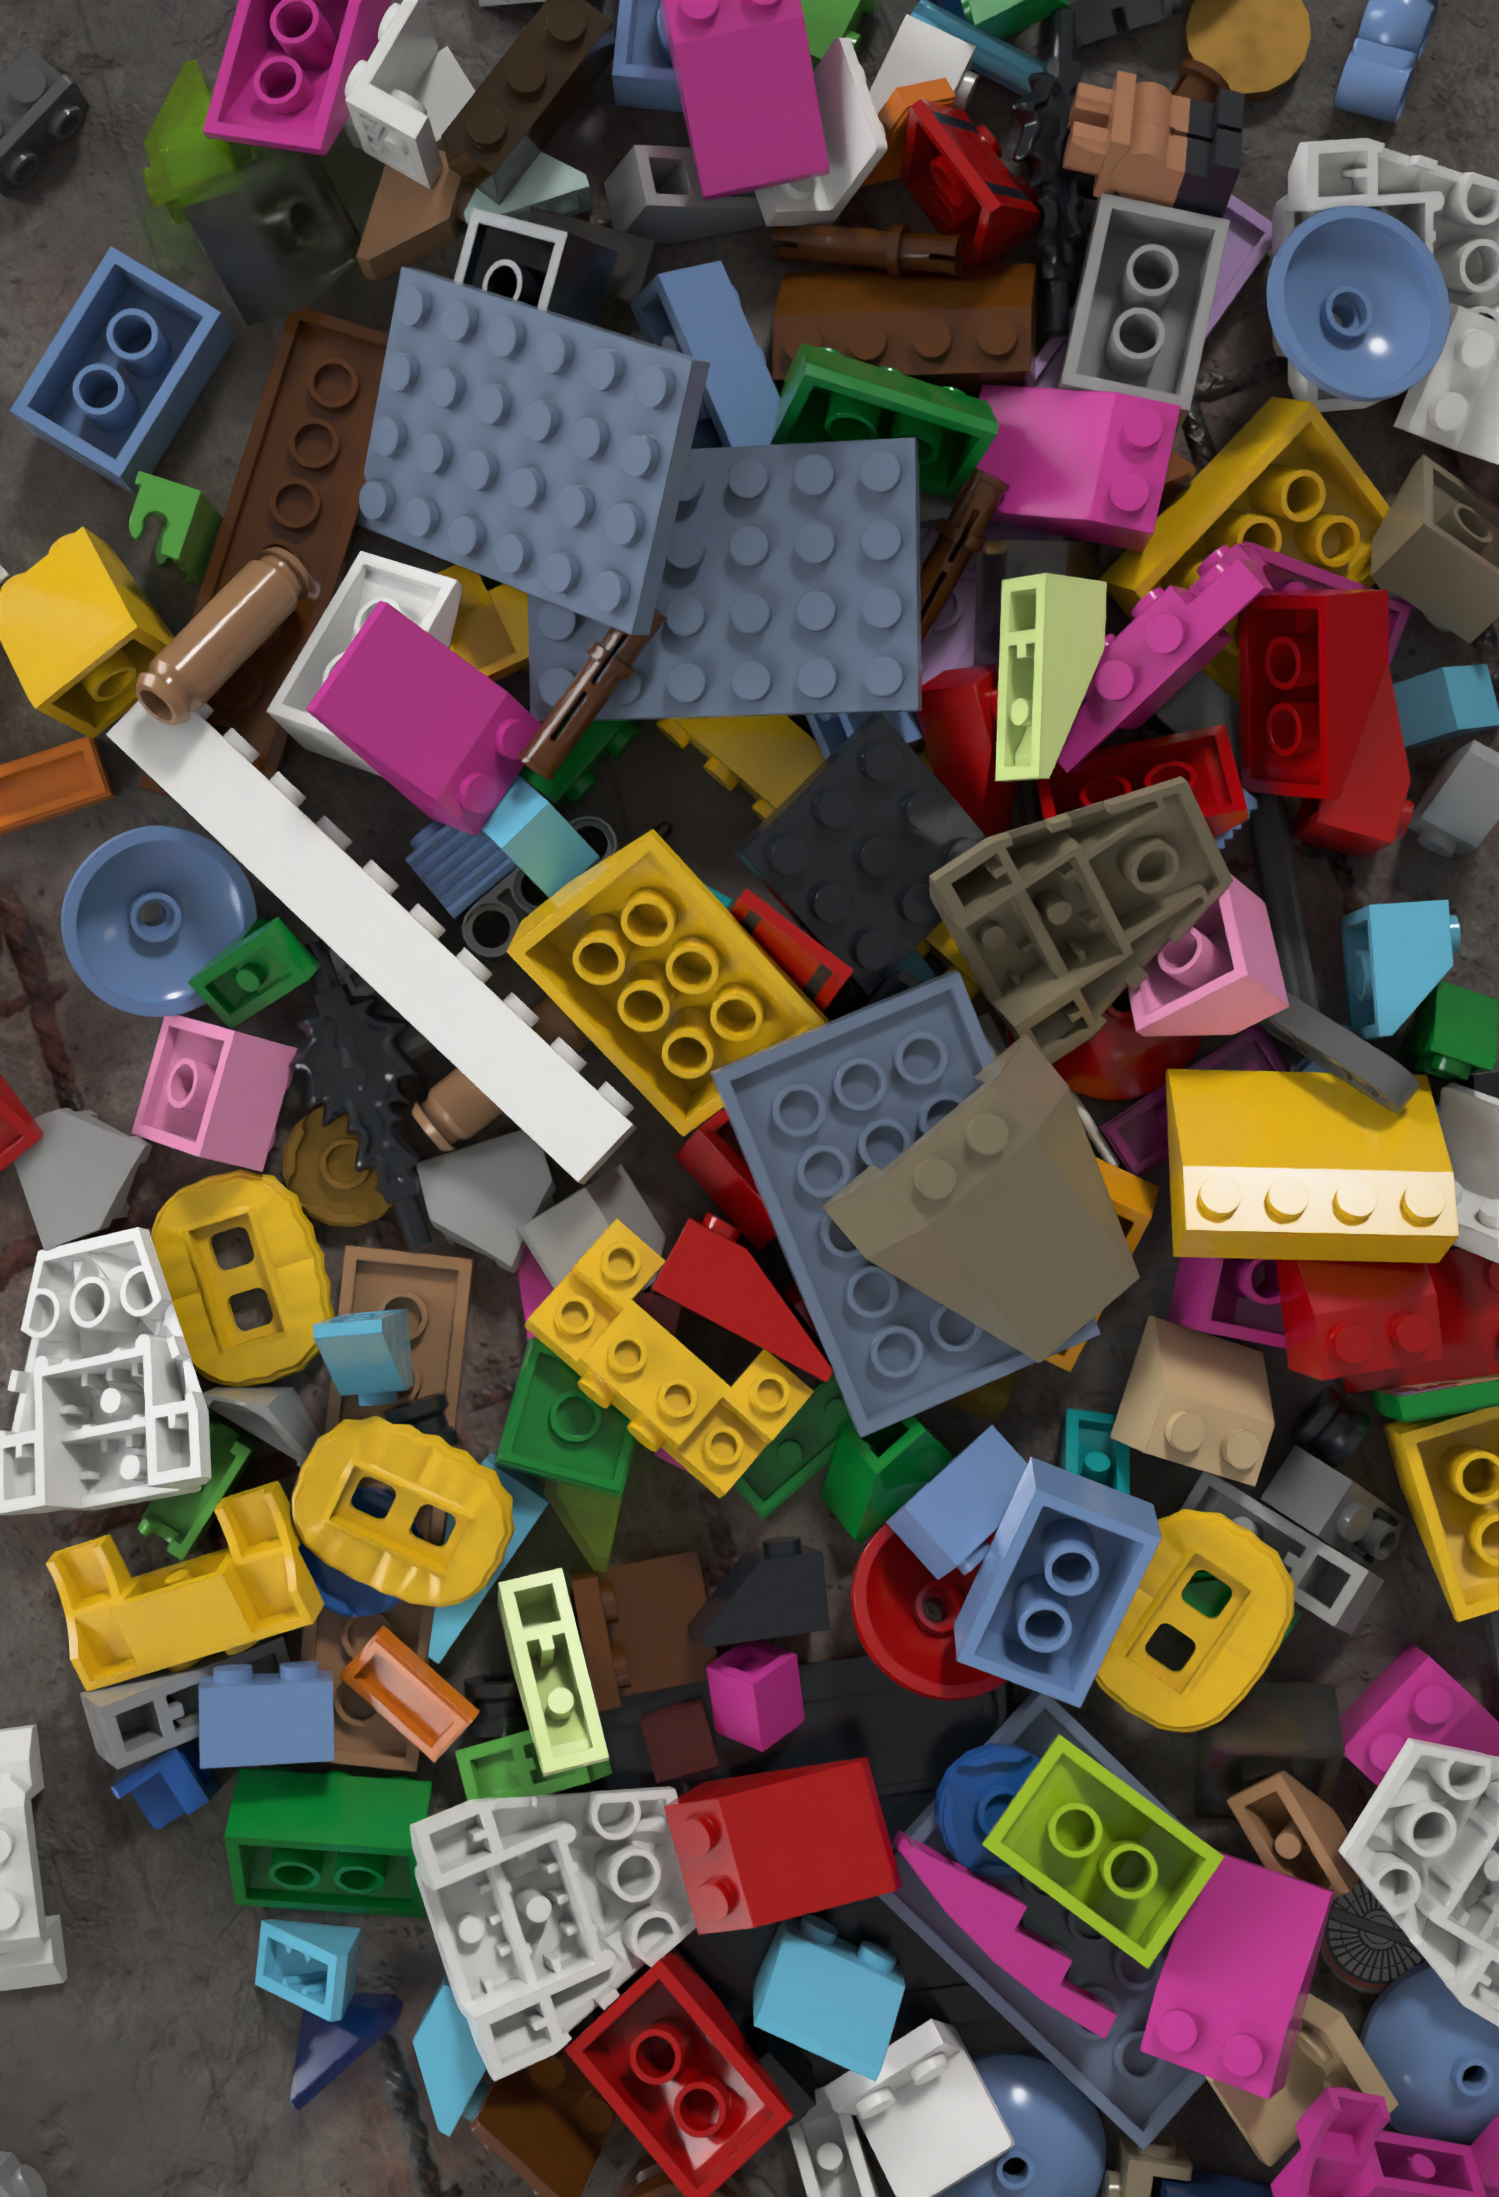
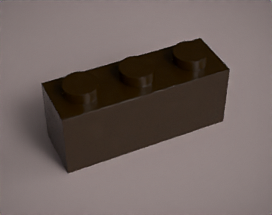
(529, 95)

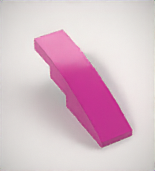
(991, 1919)

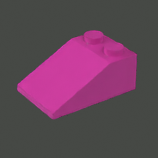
(290, 71)
(746, 92)
(1080, 461)
(425, 720)
(1229, 1299)
(1414, 1702)
(1239, 1977)

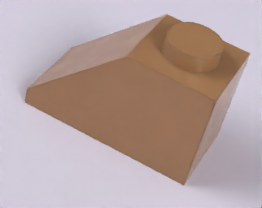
(411, 220)
(1294, 1832)

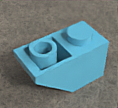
(449, 2061)

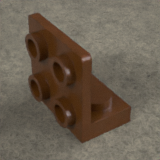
(638, 1626)
(547, 2124)

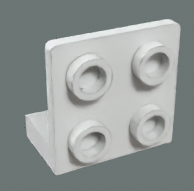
(379, 94)
(852, 140)
(1460, 394)
(1472, 1141)
(925, 2112)

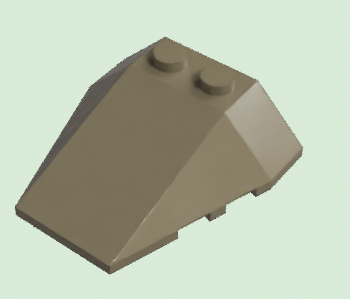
(1079, 907)
(998, 1210)

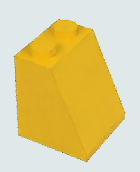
(80, 633)

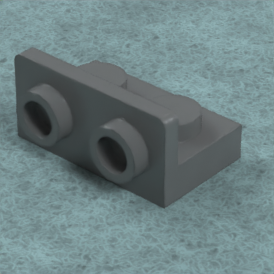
(34, 113)

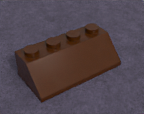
(922, 324)

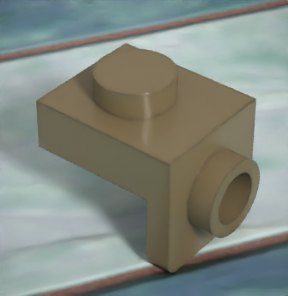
(1137, 2167)

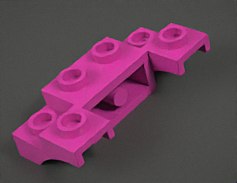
(1163, 648)
(1352, 2157)

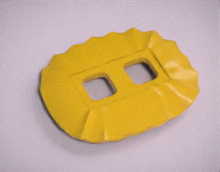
(284, 1265)
(384, 1549)
(1229, 1648)

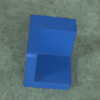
(169, 1784)

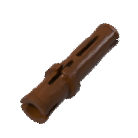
(892, 249)
(982, 498)
(546, 751)

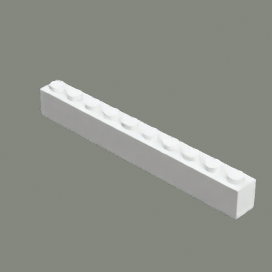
(380, 938)

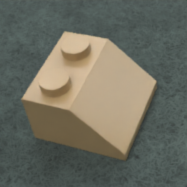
(1197, 1402)

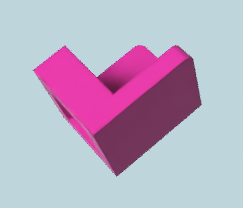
(755, 1694)

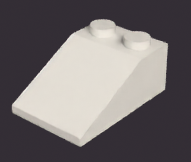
(416, 593)

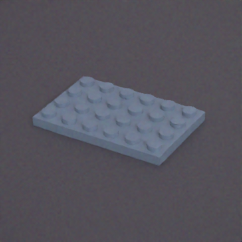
(531, 447)
(778, 591)
(813, 1122)
(1121, 2080)

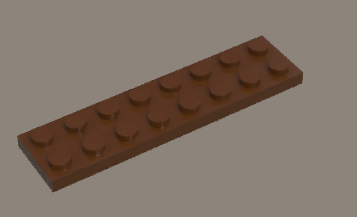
(295, 494)

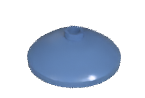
(1379, 286)
(145, 963)
(1422, 2048)
(1052, 2131)

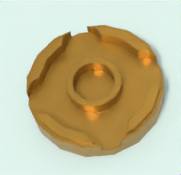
(1249, 42)
(323, 1173)

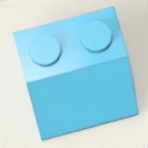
(1394, 961)
(829, 1994)

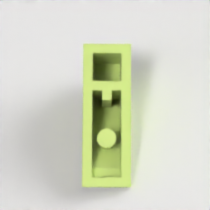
(1046, 661)
(551, 1671)

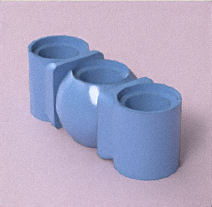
(1385, 58)

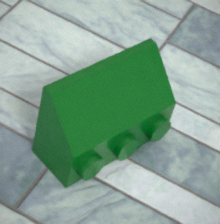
(849, 400)
(326, 1841)

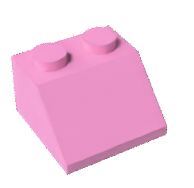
(1216, 976)
(214, 1092)

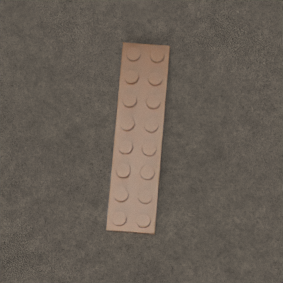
(438, 1305)

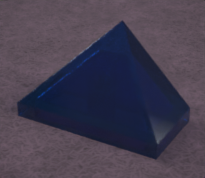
(331, 2047)

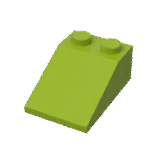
(1103, 1851)

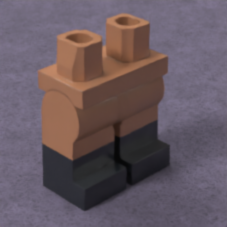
(1157, 144)

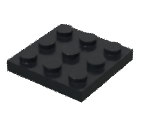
(859, 849)

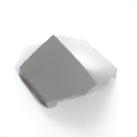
(574, 1224)
(268, 1413)

